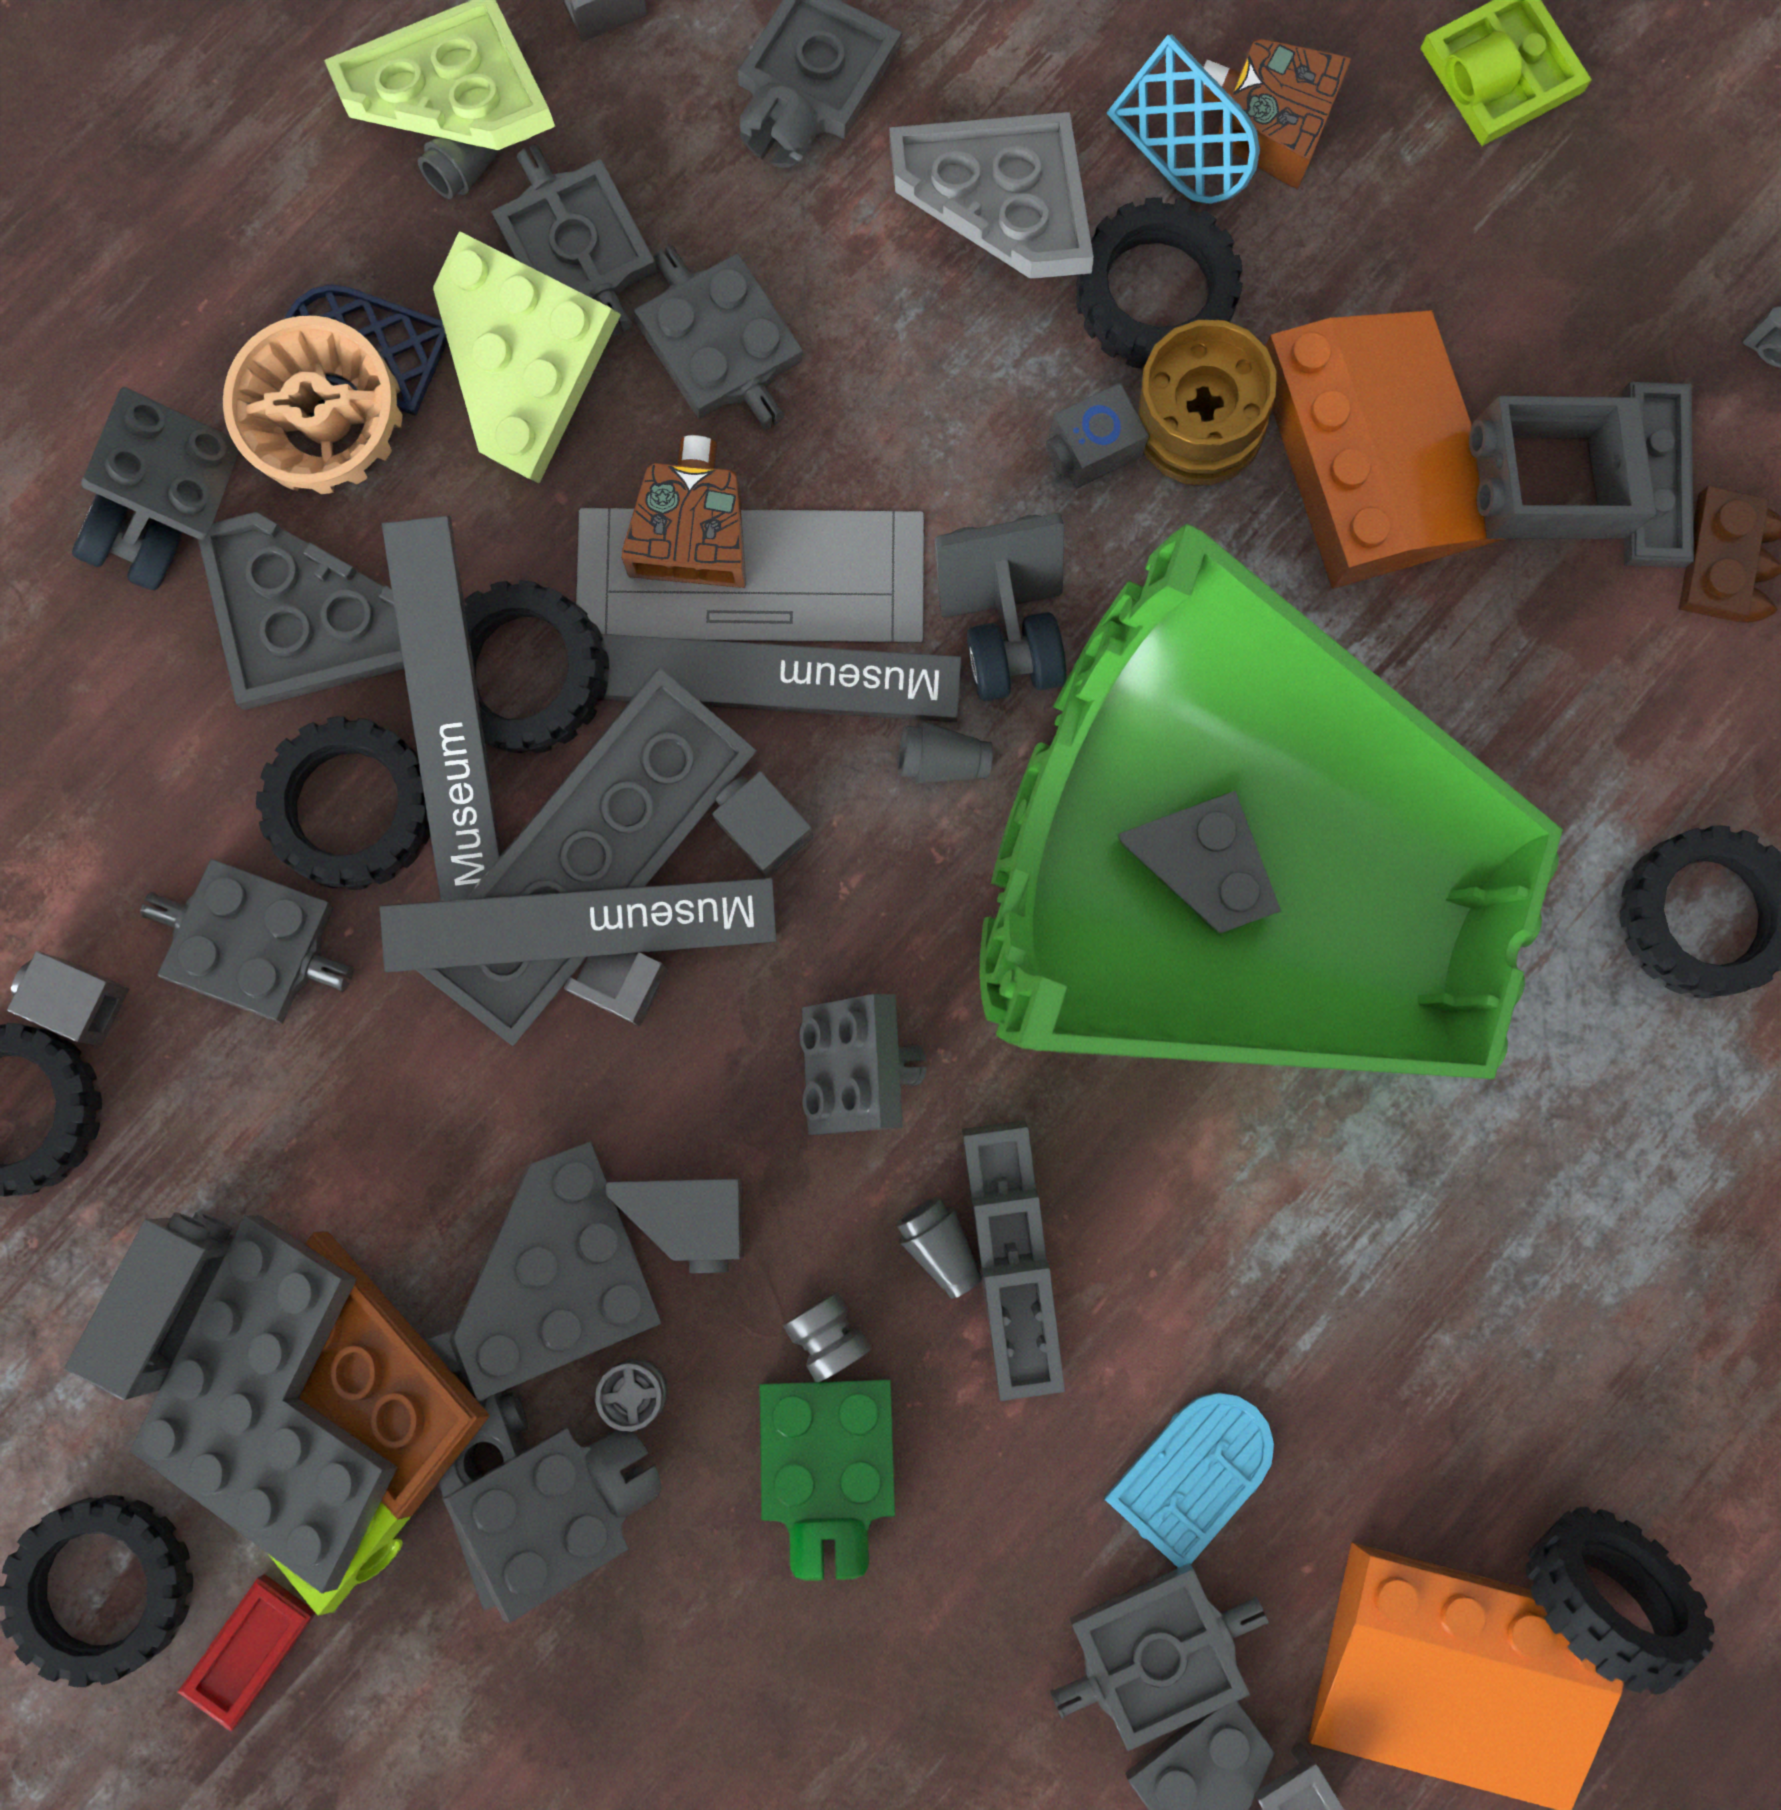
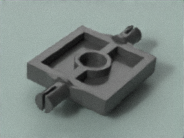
(576, 231)
(718, 336)
(246, 941)
(1159, 1657)

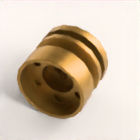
(1214, 371)

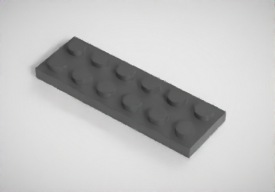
(602, 830)

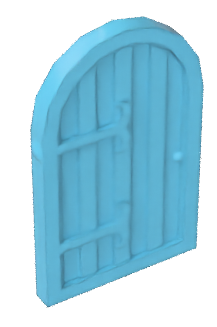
(1195, 1475)

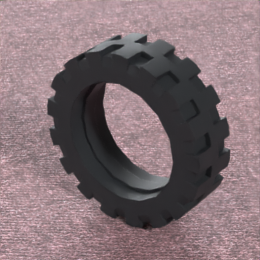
(1151, 224)
(585, 664)
(297, 762)
(1649, 928)
(74, 1109)
(30, 1614)
(1591, 1622)

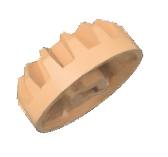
(282, 379)

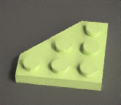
(446, 79)
(518, 351)

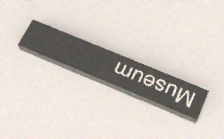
(789, 677)
(443, 701)
(576, 924)

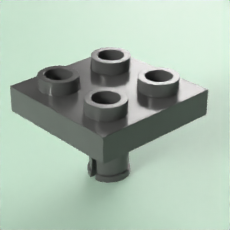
(855, 1065)

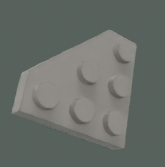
(1002, 186)

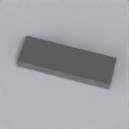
(1668, 435)

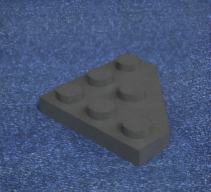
(293, 613)
(552, 1280)

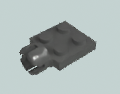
(811, 75)
(551, 1515)

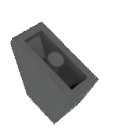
(687, 1218)

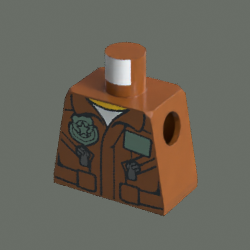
(1287, 100)
(688, 521)

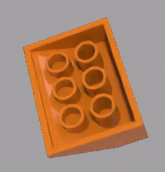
(1377, 442)
(1458, 1682)

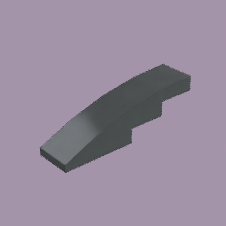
(1013, 1260)

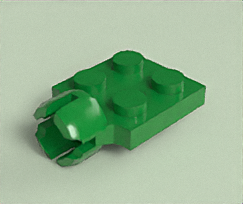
(827, 1469)

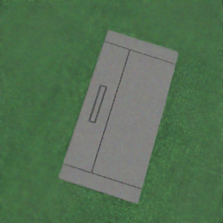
(805, 580)

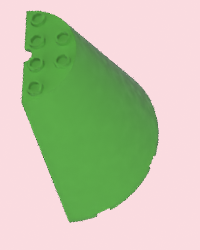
(1383, 837)

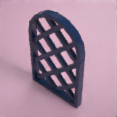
(401, 314)

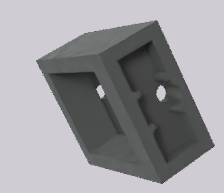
(1617, 461)
(150, 1304)

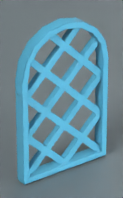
(1143, 142)

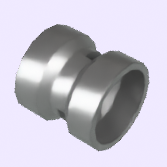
(827, 1337)
(621, 1398)

